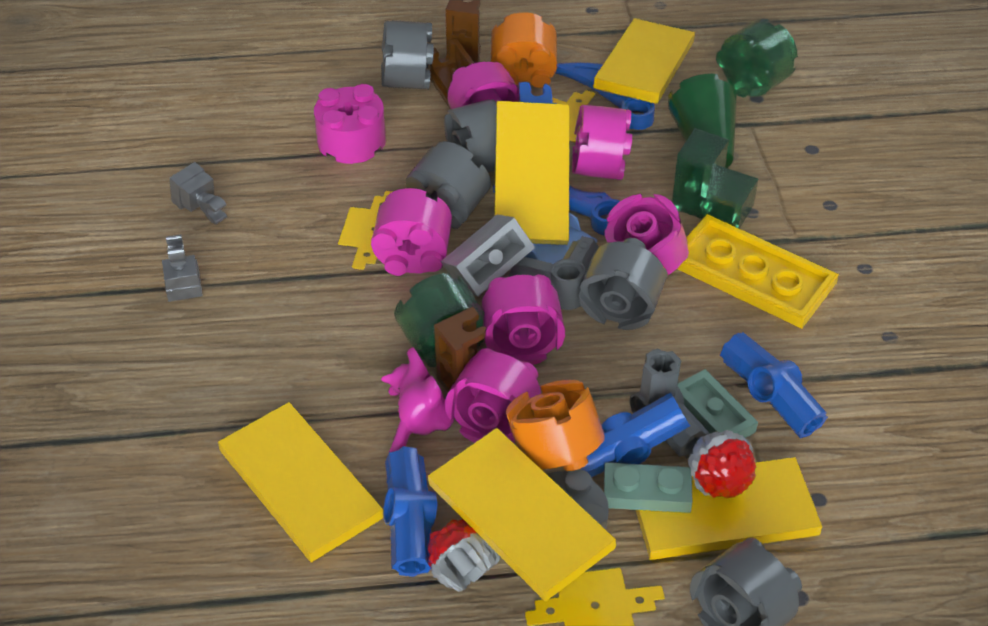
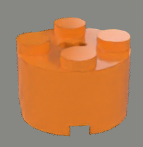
(525, 48)
(557, 425)

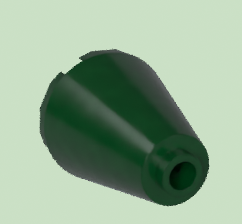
(706, 105)

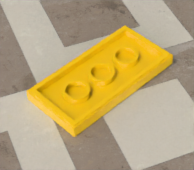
(644, 61)
(533, 169)
(757, 271)
(301, 481)
(769, 510)
(522, 513)

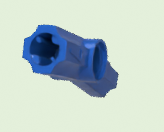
(774, 383)
(633, 435)
(409, 511)

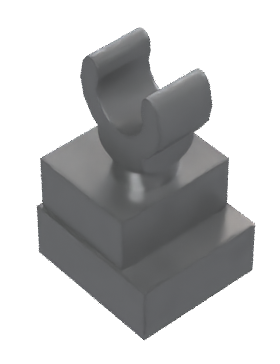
(195, 189)
(180, 272)

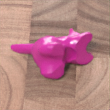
(420, 401)

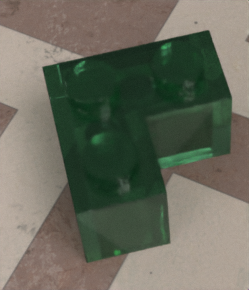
(708, 187)

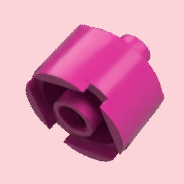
(480, 83)
(350, 123)
(601, 142)
(654, 223)
(411, 232)
(523, 317)
(490, 387)

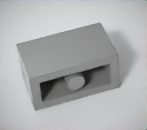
(488, 253)

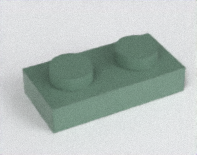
(715, 405)
(648, 487)

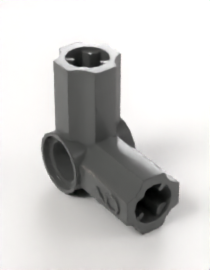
(563, 274)
(659, 379)

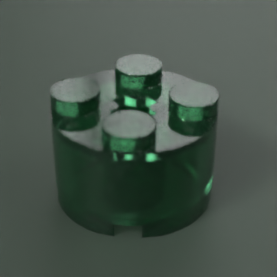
(758, 57)
(431, 303)

